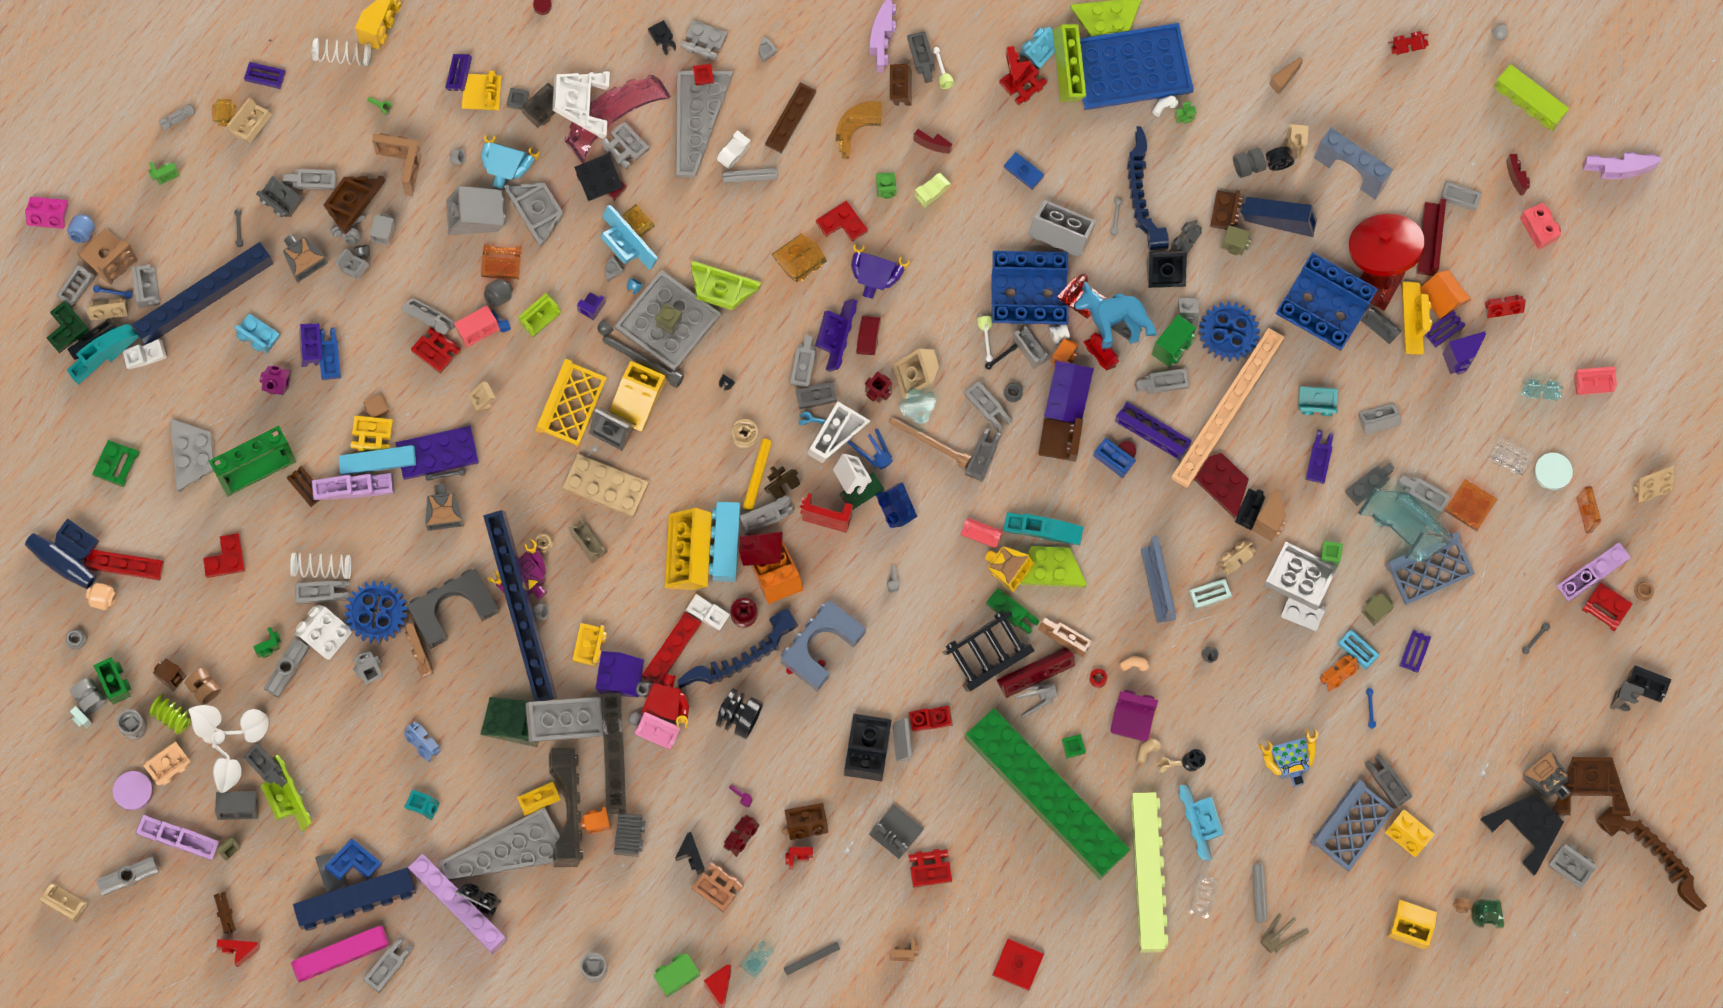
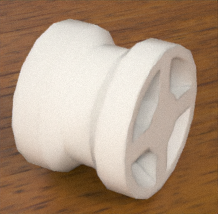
(1059, 333)

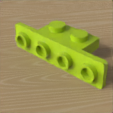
(285, 800)

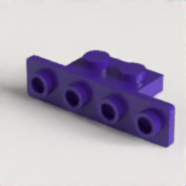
(834, 333)

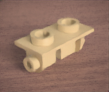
(100, 310)
(1229, 560)

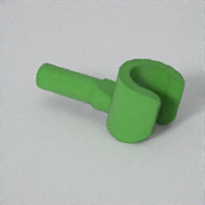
(380, 105)

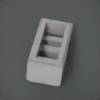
(81, 289)

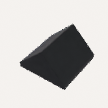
(1166, 269)

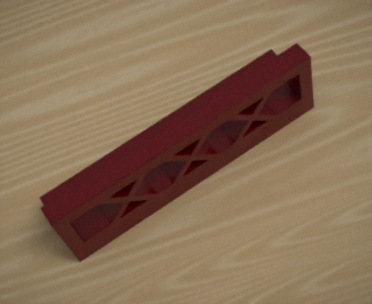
(1433, 232)
(1036, 672)

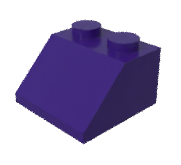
(1462, 352)
(619, 673)

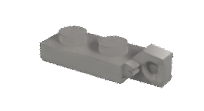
(311, 179)
(803, 363)
(1164, 381)
(1424, 493)

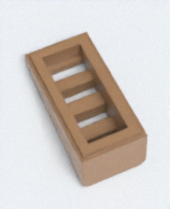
(1282, 78)

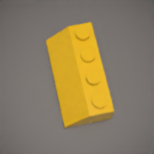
(688, 549)

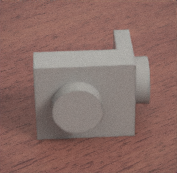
(351, 264)
(1189, 310)

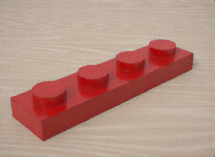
(671, 649)

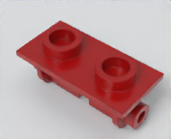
(1401, 43)
(1511, 306)
(1106, 358)

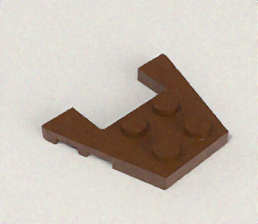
(1593, 778)

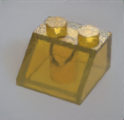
(799, 257)

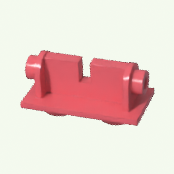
(981, 532)

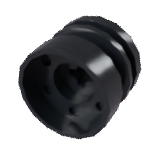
(739, 713)

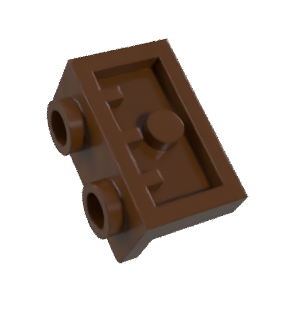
(1225, 209)
(806, 821)

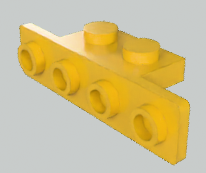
(1415, 317)

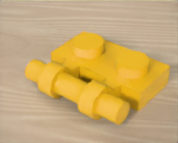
(371, 428)

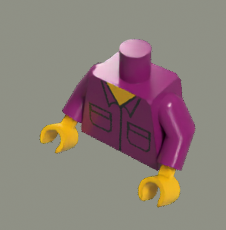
(533, 571)

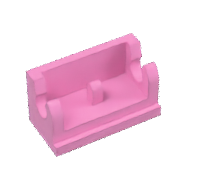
(657, 730)

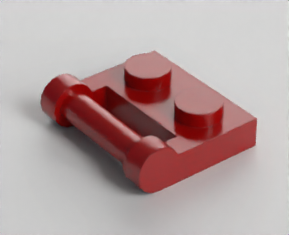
(1609, 601)

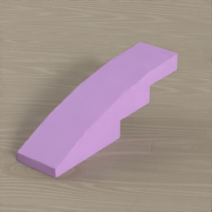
(352, 487)
(177, 837)

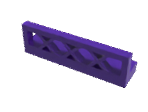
(1151, 434)

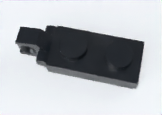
(99, 330)

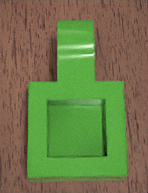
(1186, 114)

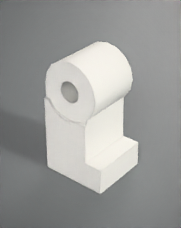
(734, 150)

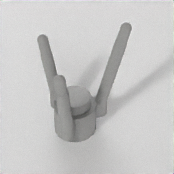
(1045, 692)

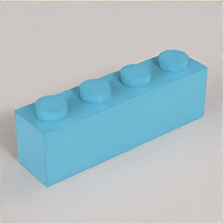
(726, 541)

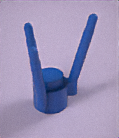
(882, 457)

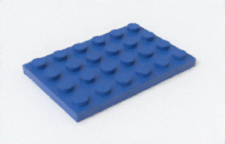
(1134, 66)

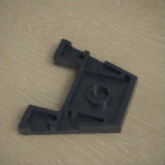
(1534, 821)

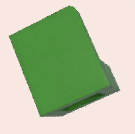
(1331, 552)

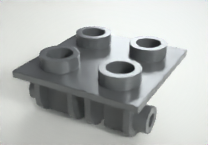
(896, 831)

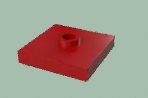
(1018, 964)

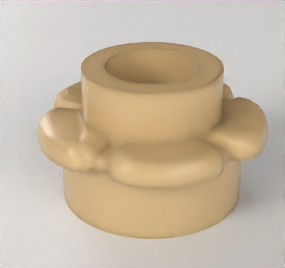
(543, 538)

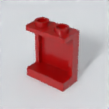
(826, 517)

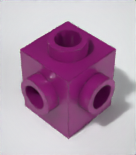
(275, 380)

